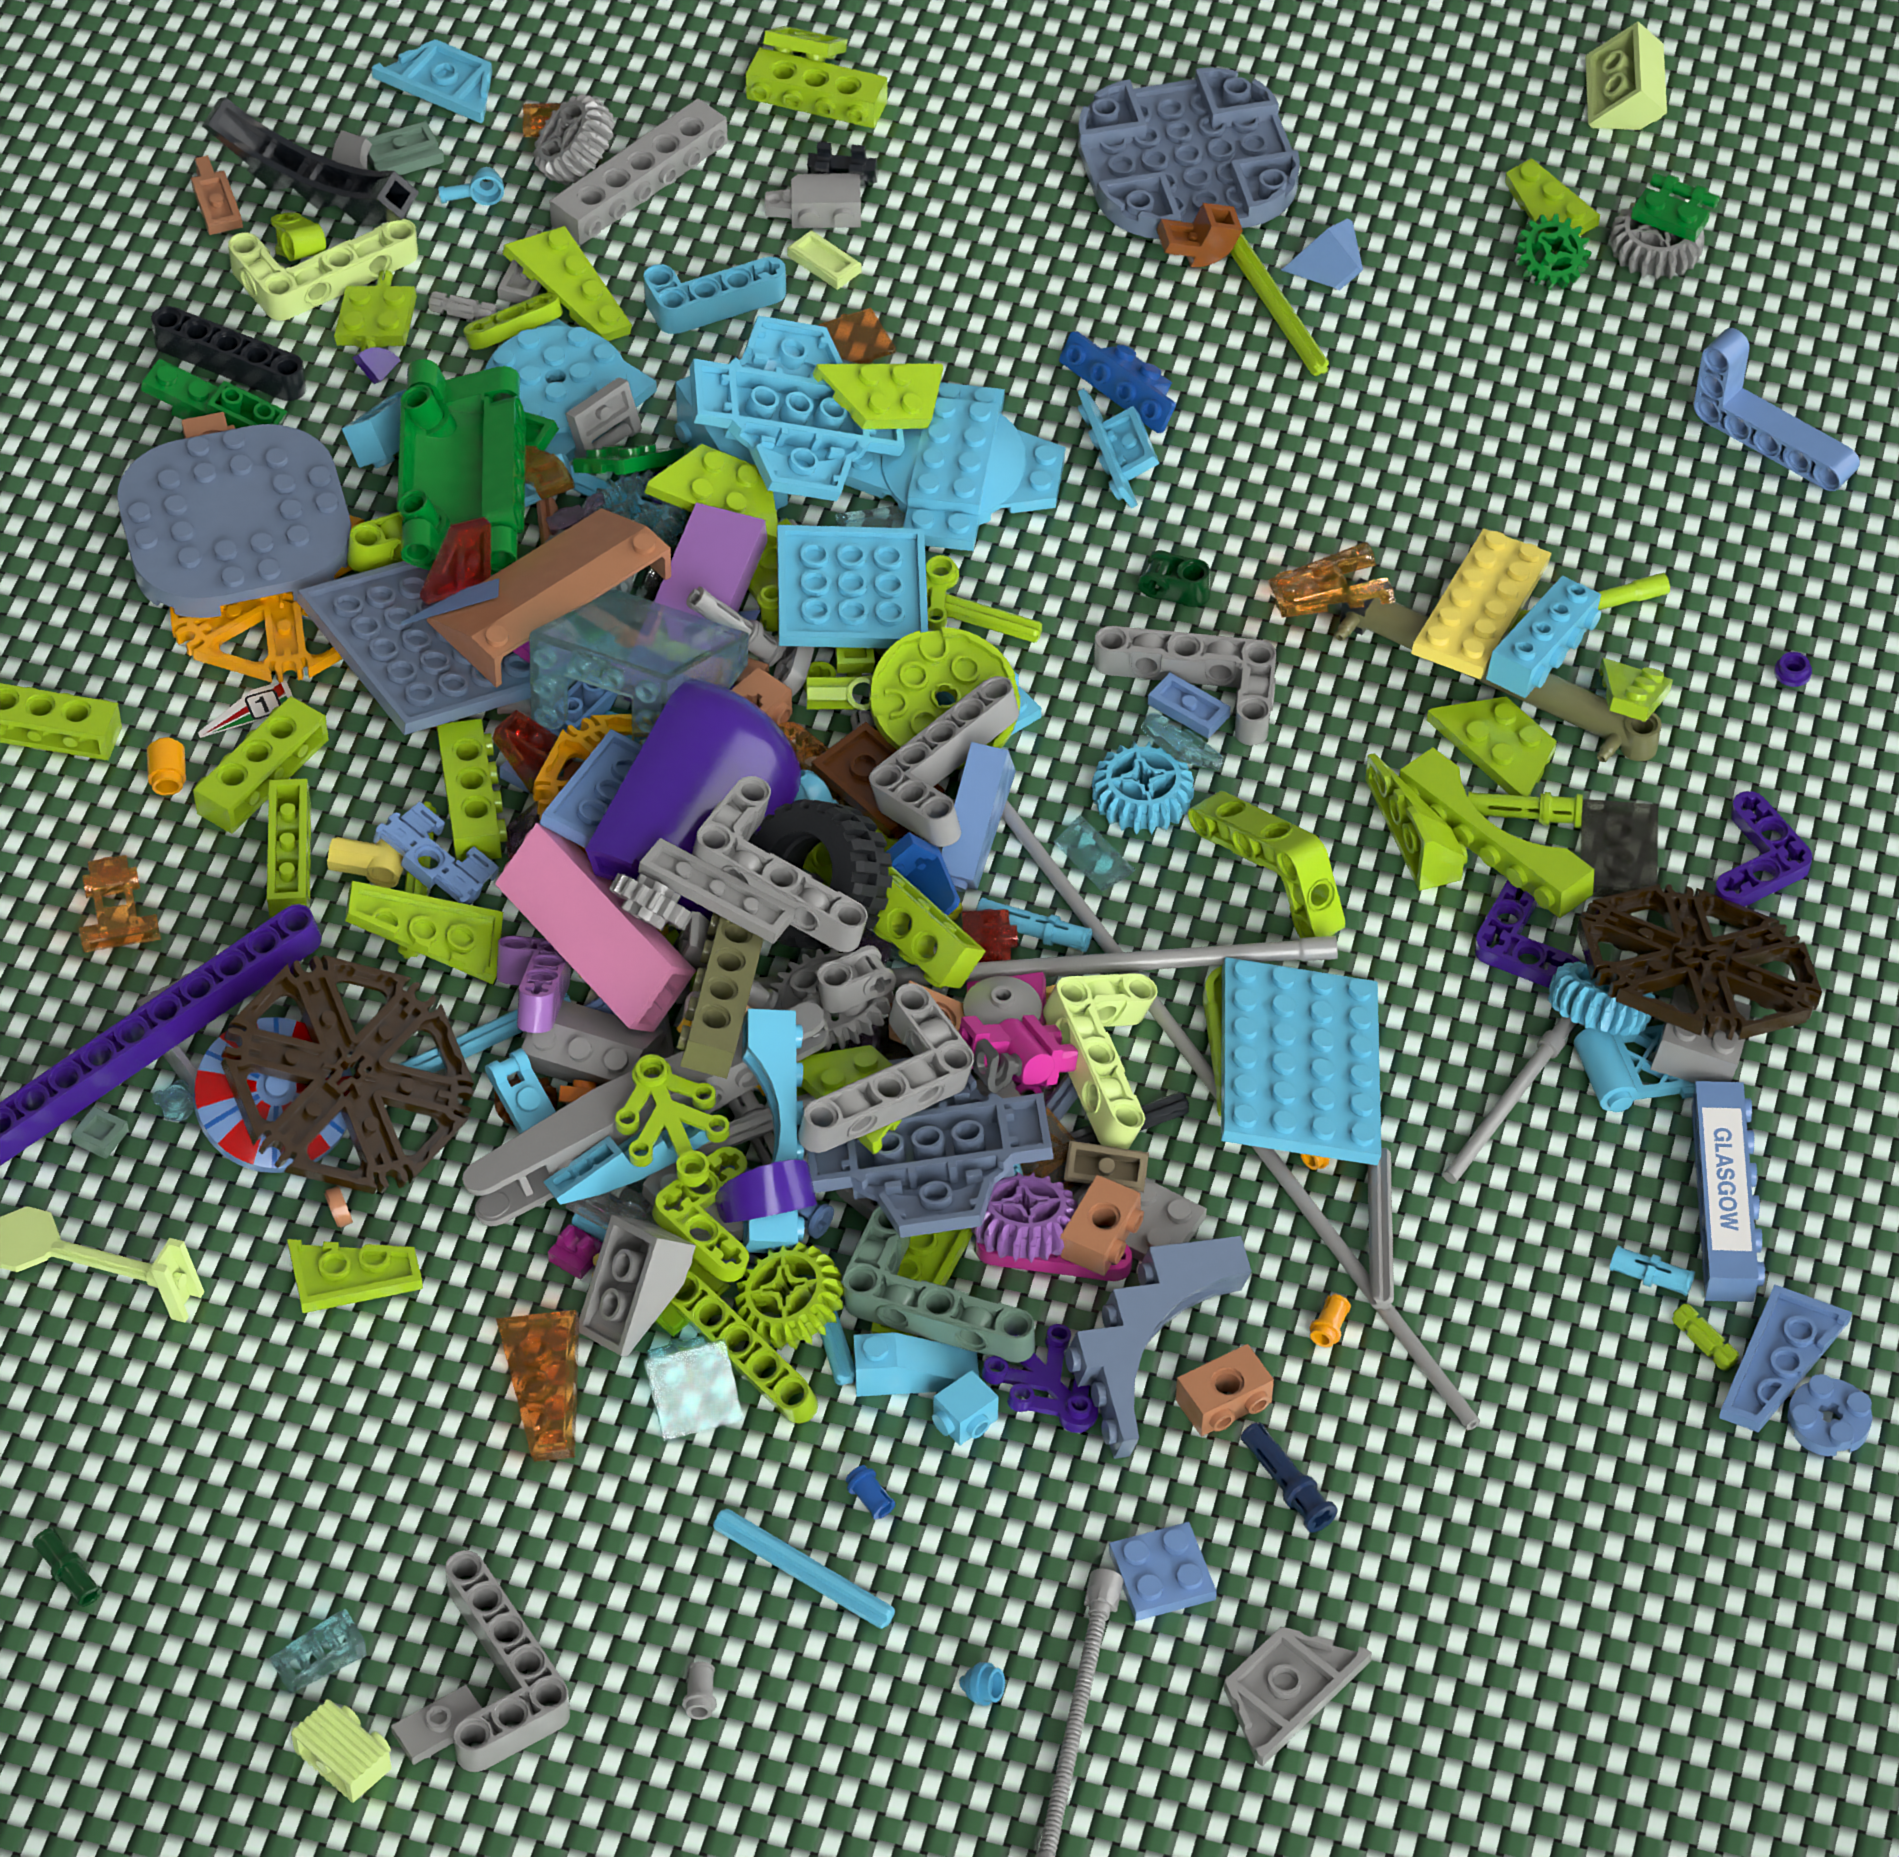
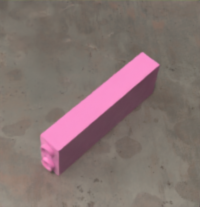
(583, 920)

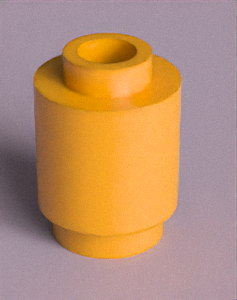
(166, 766)

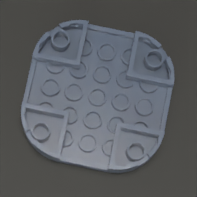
(1187, 145)
(233, 518)

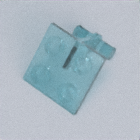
(692, 1386)

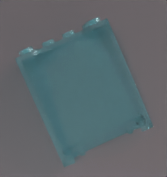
(631, 651)

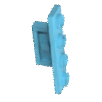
(1123, 444)

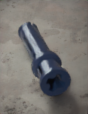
(1298, 1489)

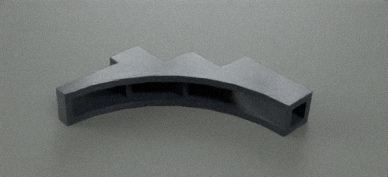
(280, 164)

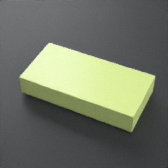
(824, 259)

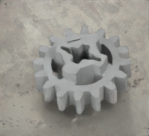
(650, 901)

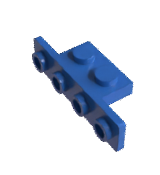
(1121, 378)

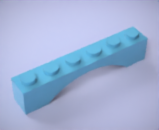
(770, 1053)

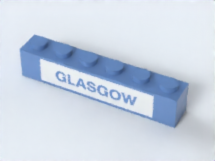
(1725, 1192)

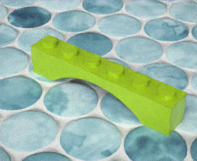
(1549, 874)

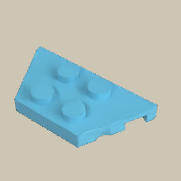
(441, 77)

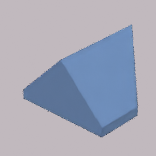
(1330, 258)

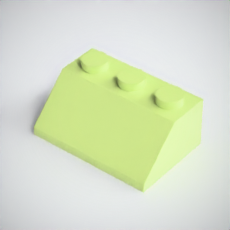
(1626, 81)

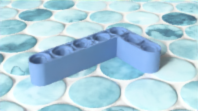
(1761, 425)

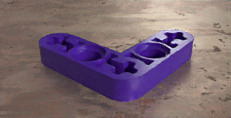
(1773, 853)
(1513, 944)

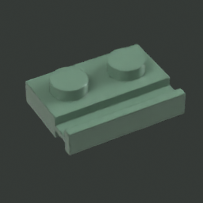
(405, 149)

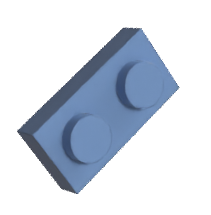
(1189, 705)

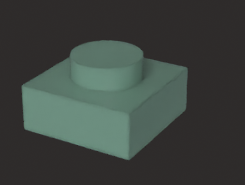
(100, 1132)

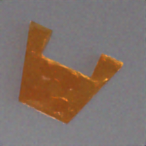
(1322, 583)

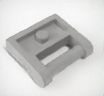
(602, 412)

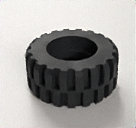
(854, 851)

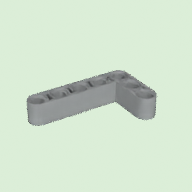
(907, 778)
(511, 1660)

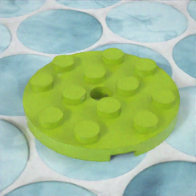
(922, 666)

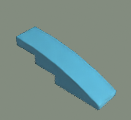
(609, 1167)

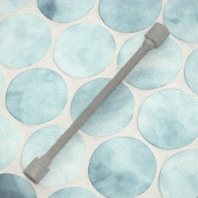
(1102, 1598)

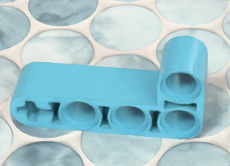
(713, 297)

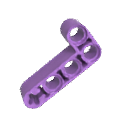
(541, 979)

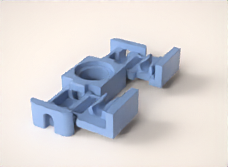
(459, 880)

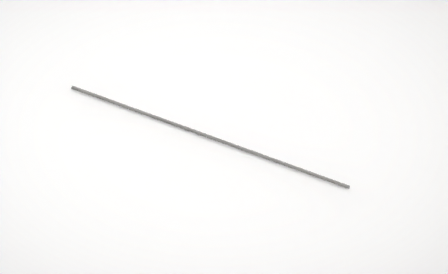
(1268, 1156)

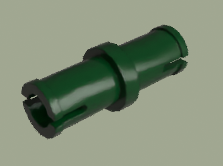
(67, 1567)

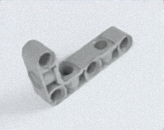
(1197, 660)
(725, 844)
(933, 1074)

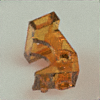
(116, 924)

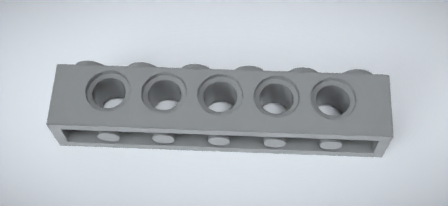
(639, 171)

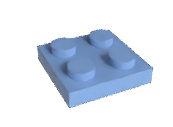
(1162, 1571)

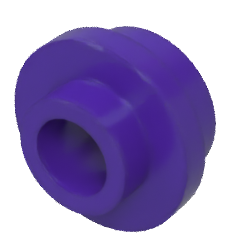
(1793, 669)

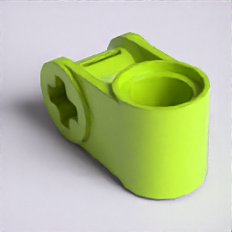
(297, 236)

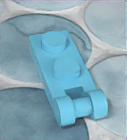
(525, 1101)

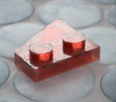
(461, 561)
(525, 746)

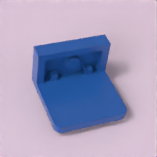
(926, 870)

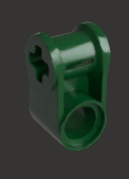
(1178, 578)

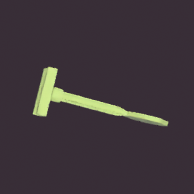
(32, 1237)

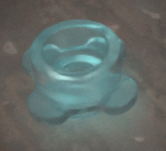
(178, 1109)

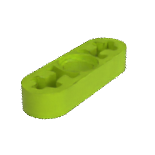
(513, 320)

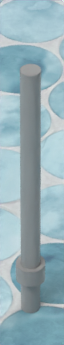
(1548, 1047)

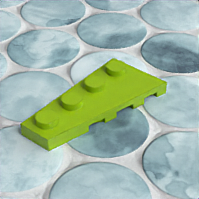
(930, 1259)

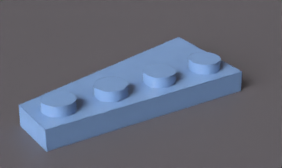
(1781, 1352)

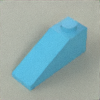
(376, 433)
(907, 1364)

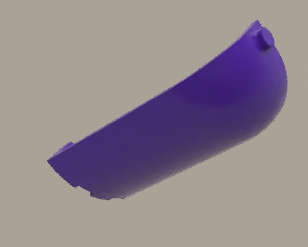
(684, 769)

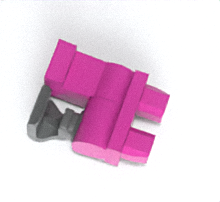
(1017, 1048)

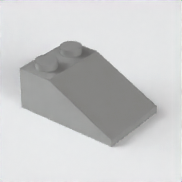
(1696, 1056)
(633, 1282)

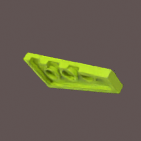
(564, 269)
(434, 927)

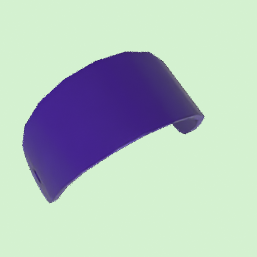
(766, 1191)

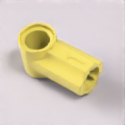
(375, 861)

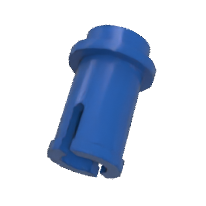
(863, 1484)

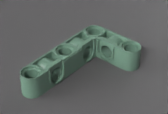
(913, 1304)

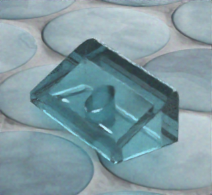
(1093, 854)

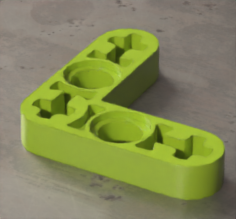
(692, 1216)

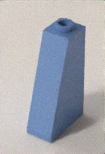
(979, 810)

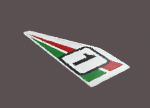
(250, 708)

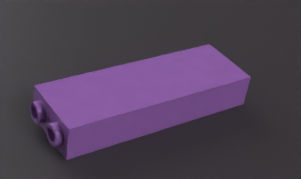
(714, 553)

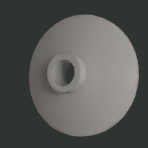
(986, 996)

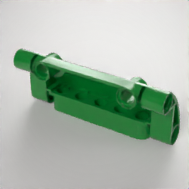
(461, 460)

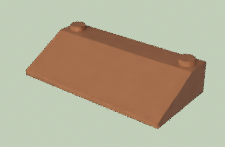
(550, 584)

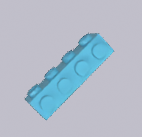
(1544, 637)

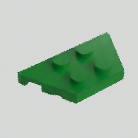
(625, 460)

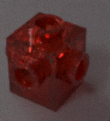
(992, 932)

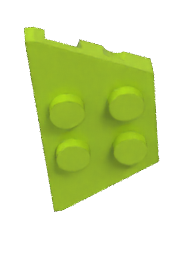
(884, 393)
(719, 482)
(1498, 740)
(835, 1069)

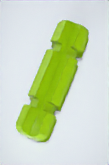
(1705, 1337)

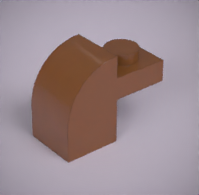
(1204, 240)

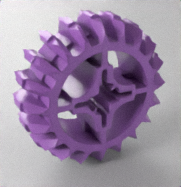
(1026, 1217)

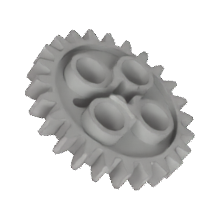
(802, 987)

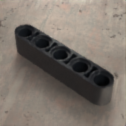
(228, 353)

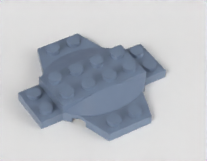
(940, 1160)

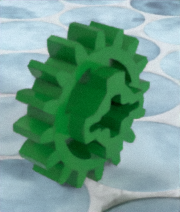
(1540, 262)

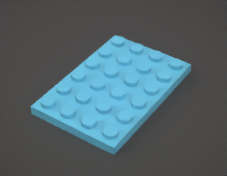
(1300, 1061)

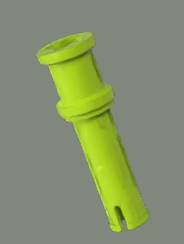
(1545, 808)

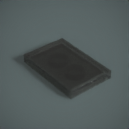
(1619, 845)

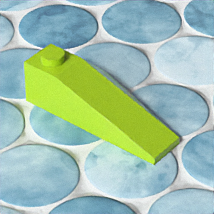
(1420, 834)

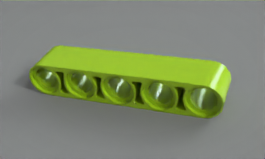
(753, 1359)

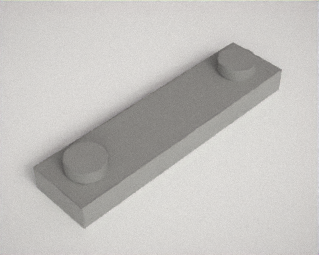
(717, 890)

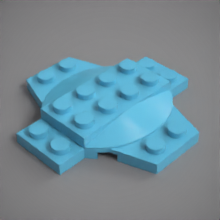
(783, 414)
(963, 468)

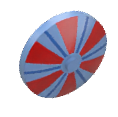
(221, 1117)

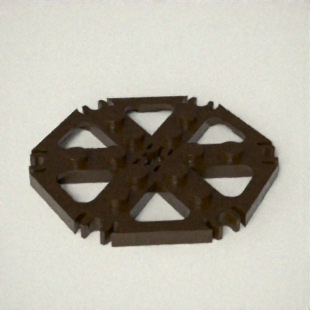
(1705, 964)
(327, 1054)

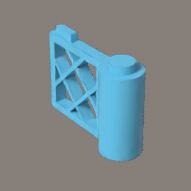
(1614, 1072)

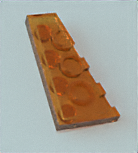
(544, 1378)

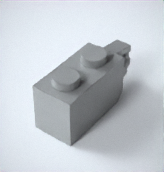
(818, 201)

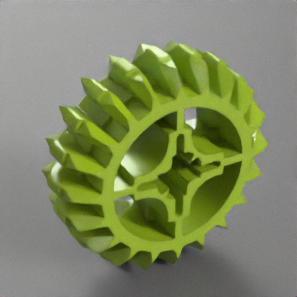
(802, 1302)

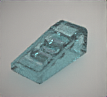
(324, 1633)

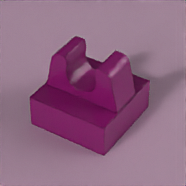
(574, 1251)

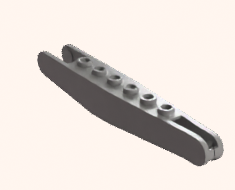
(515, 1171)

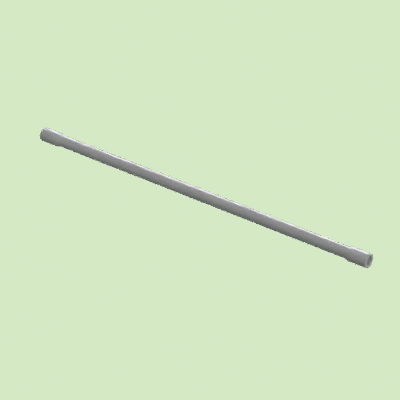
(1303, 949)

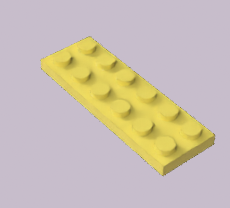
(1481, 603)

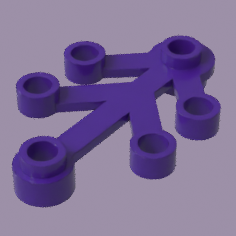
(1073, 1408)

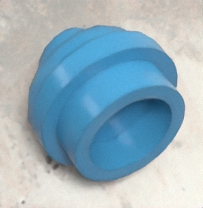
(983, 1683)

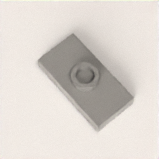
(434, 1725)

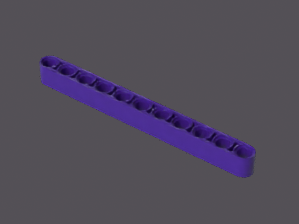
(155, 1028)

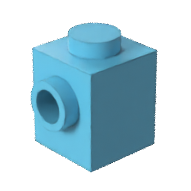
(965, 1408)

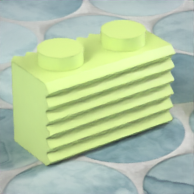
(342, 1749)

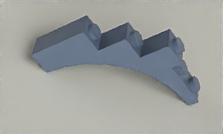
(1170, 1282)

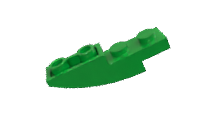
(197, 397)

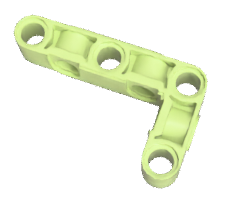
(324, 277)
(1081, 1011)

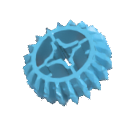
(1142, 788)
(1587, 1004)

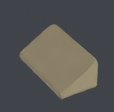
(1113, 1163)

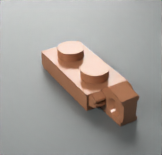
(215, 198)

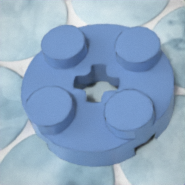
(1835, 1396)

